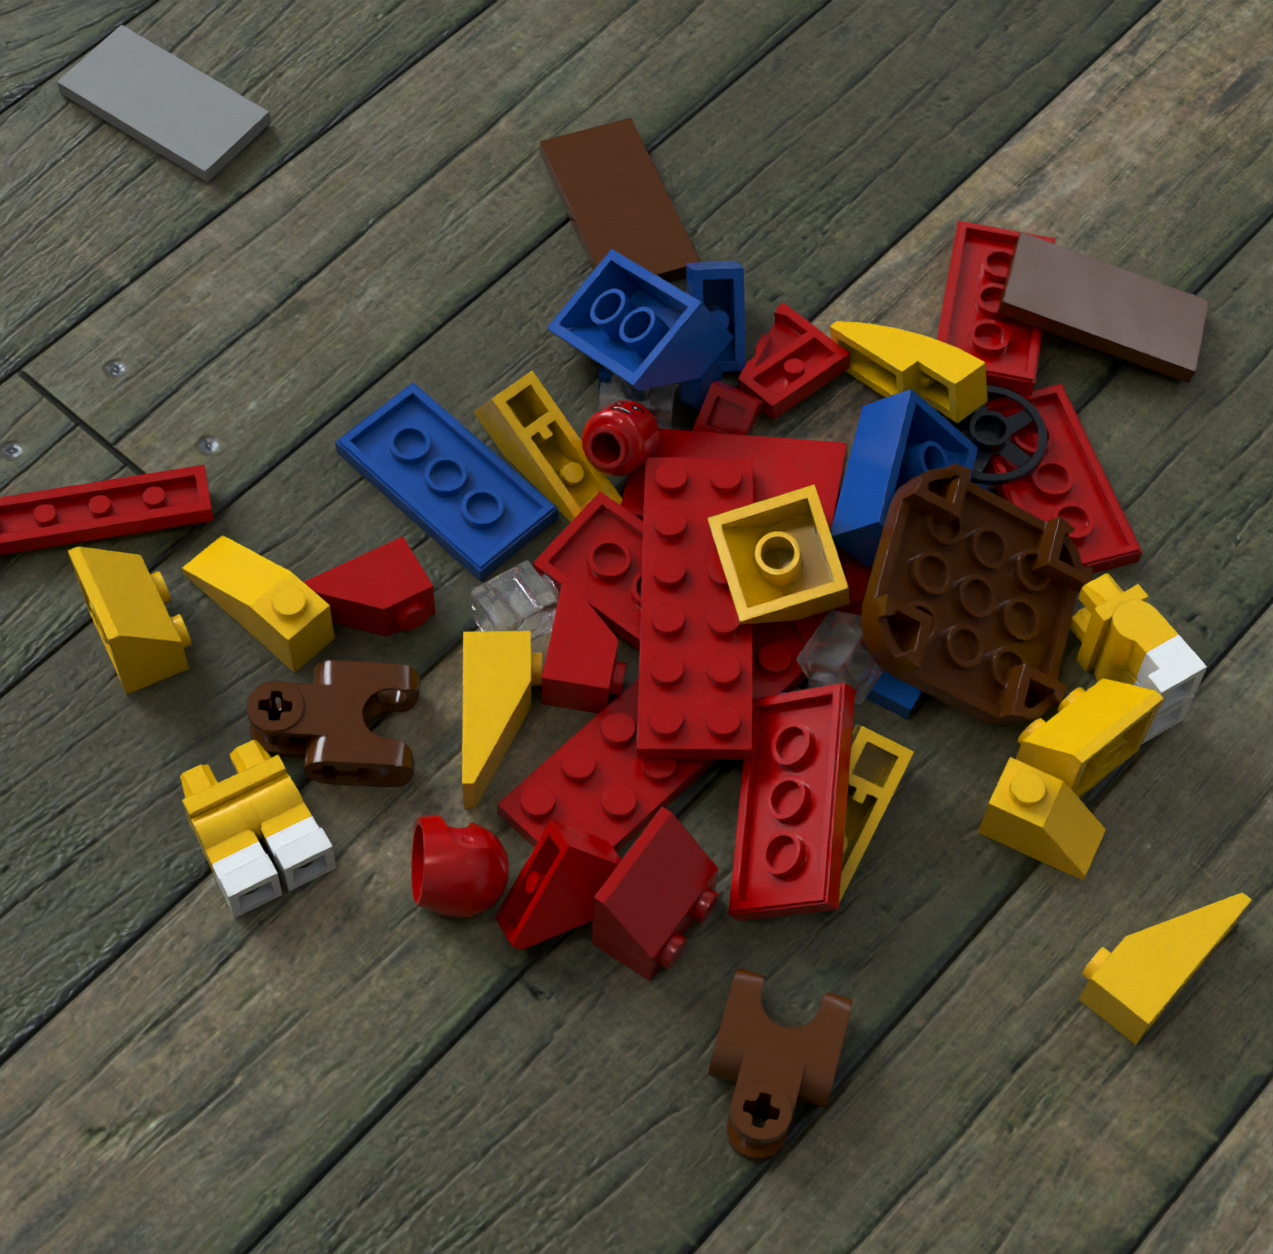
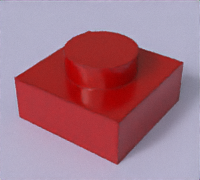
(728, 411)

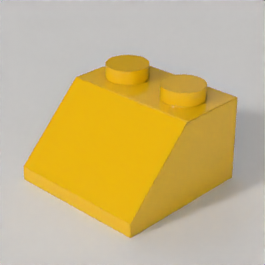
(780, 558)
(131, 616)
(1090, 733)

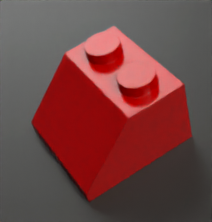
(654, 897)

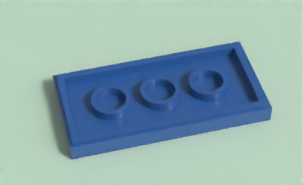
(447, 481)

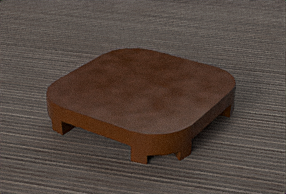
(972, 598)

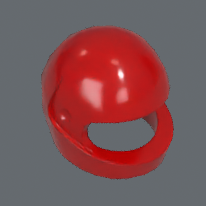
(456, 868)

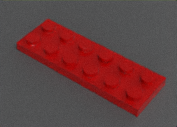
(691, 638)

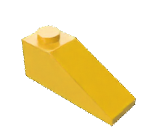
(543, 445)
(264, 600)
(495, 702)
(873, 778)
(1154, 965)

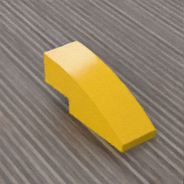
(901, 360)

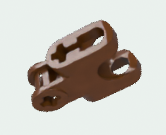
(331, 719)
(773, 1064)

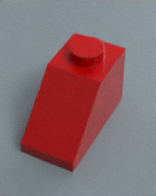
(378, 590)
(581, 657)
(556, 885)

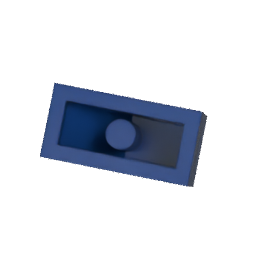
(722, 292)

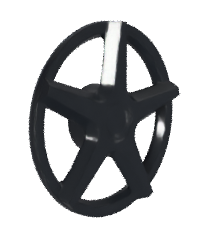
(992, 434)

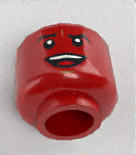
(620, 438)

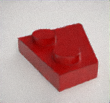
(791, 363)

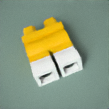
(1137, 647)
(252, 807)

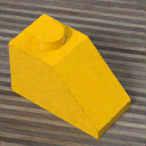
(1042, 819)

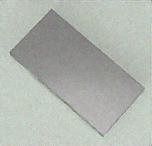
(164, 103)

